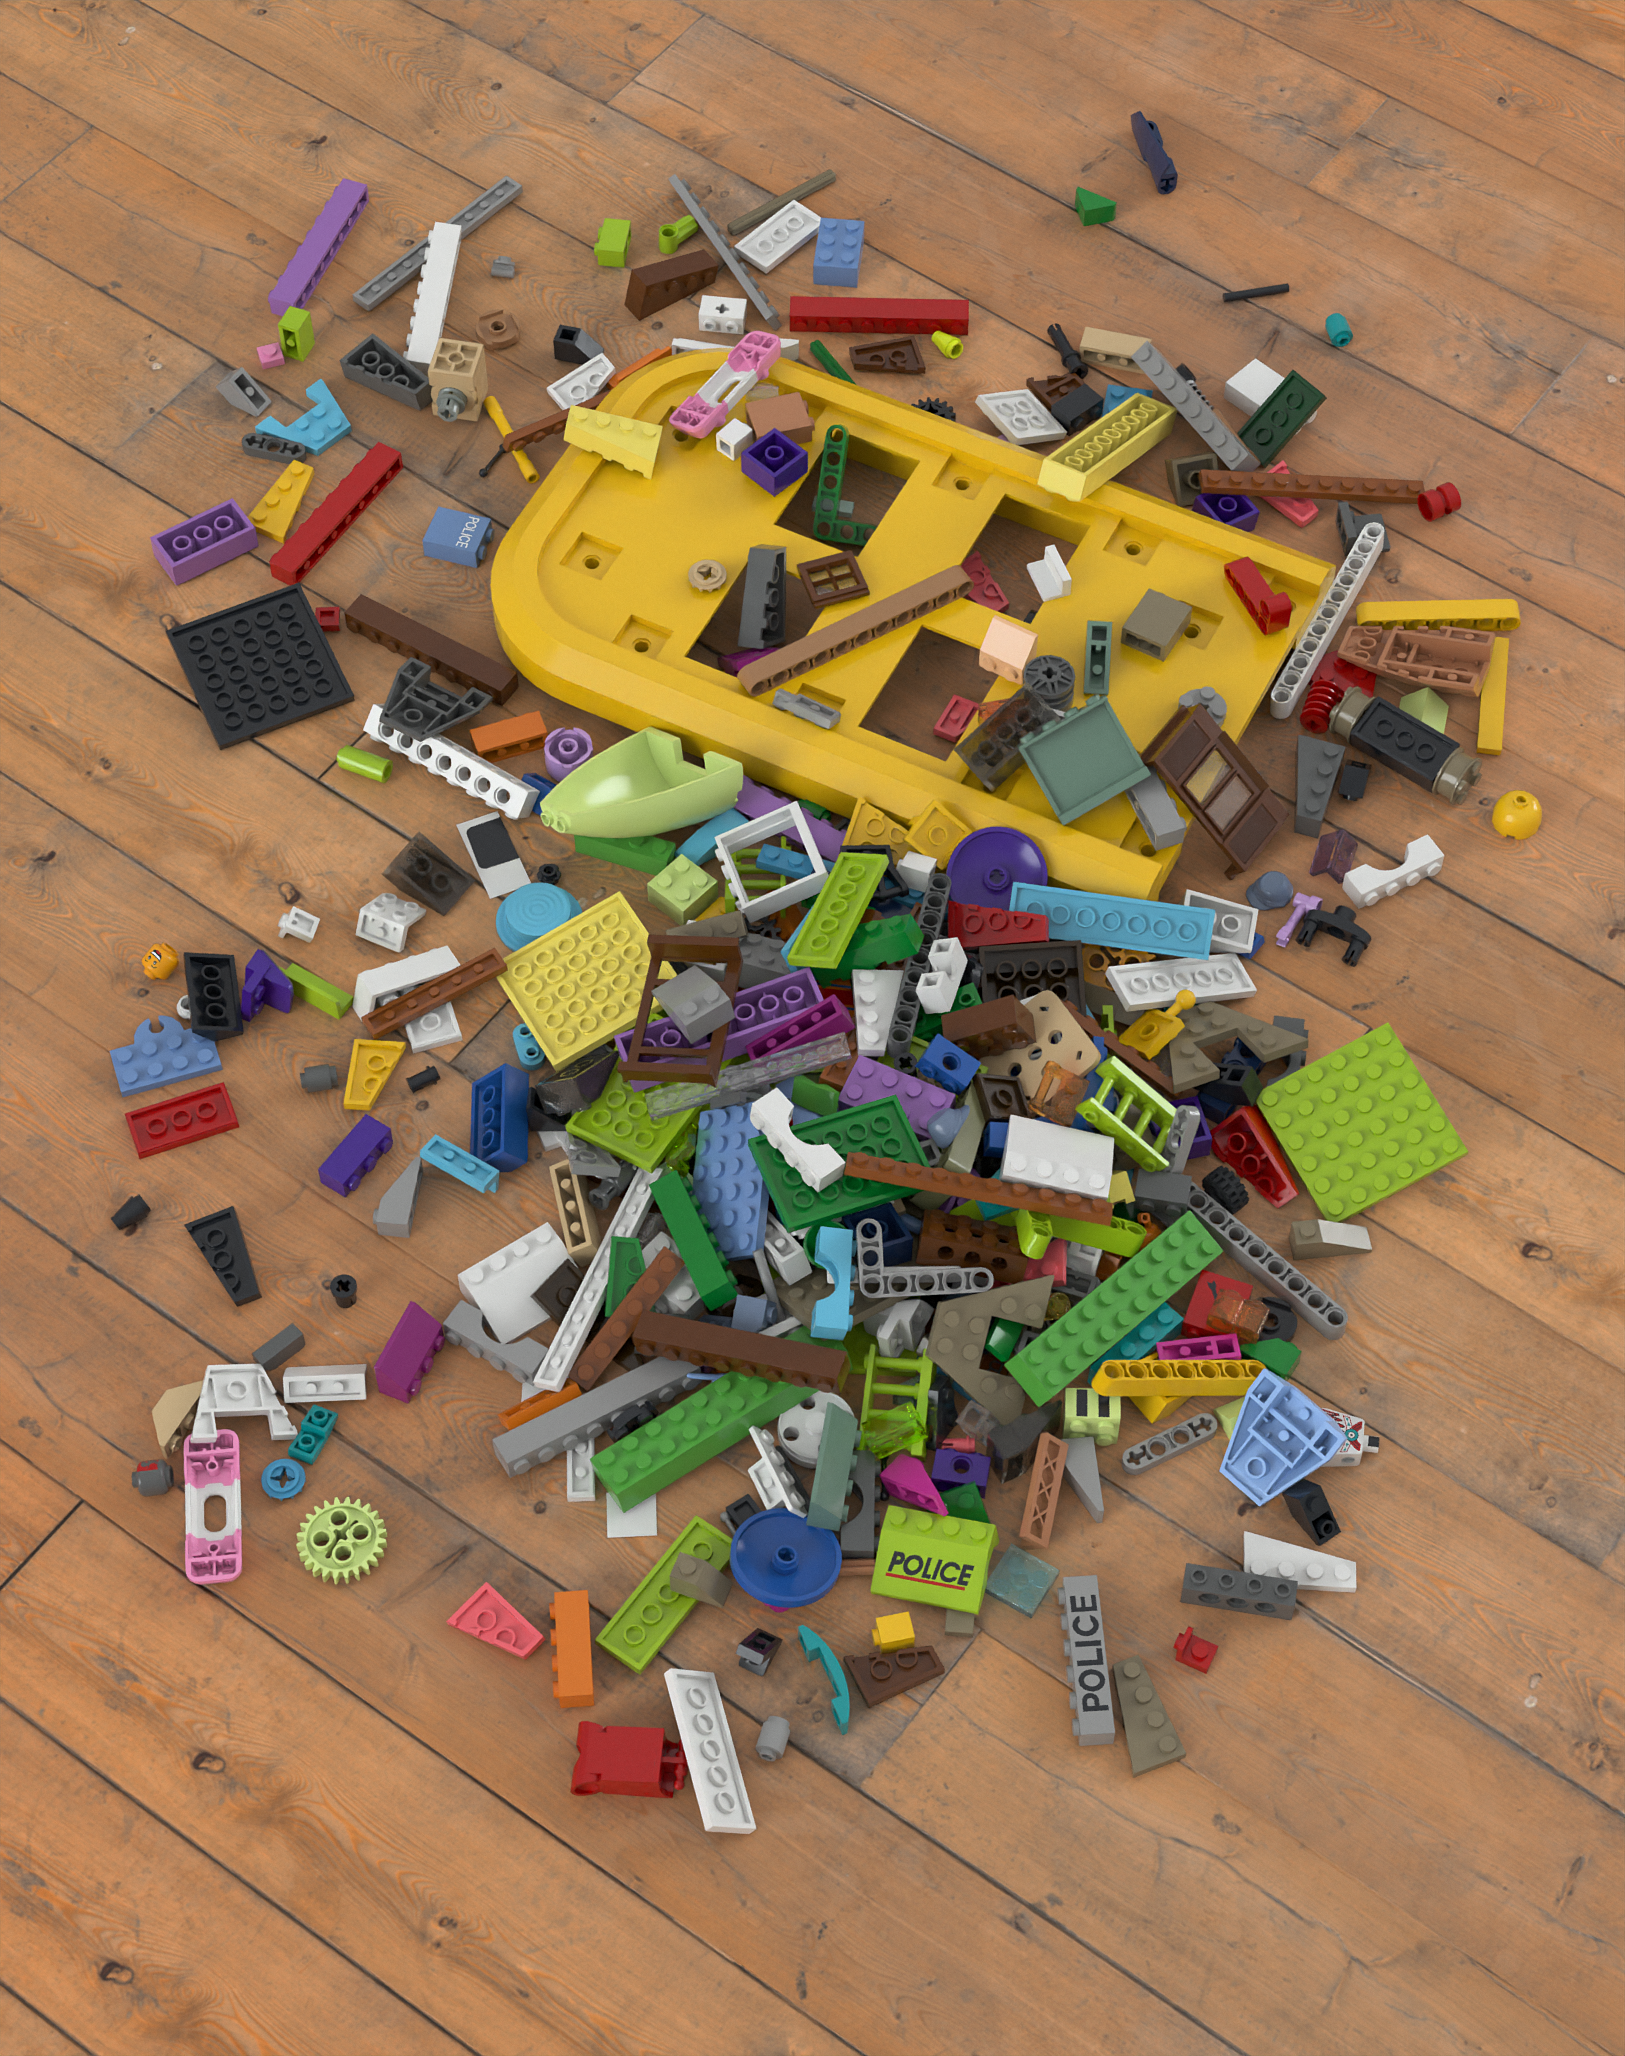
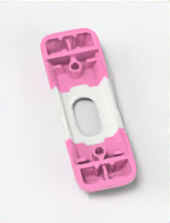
(745, 363)
(209, 1472)

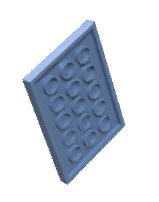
(730, 1181)

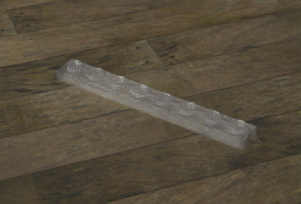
(750, 1075)

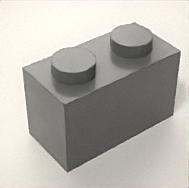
(1162, 1192)

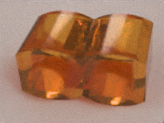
(1238, 1316)

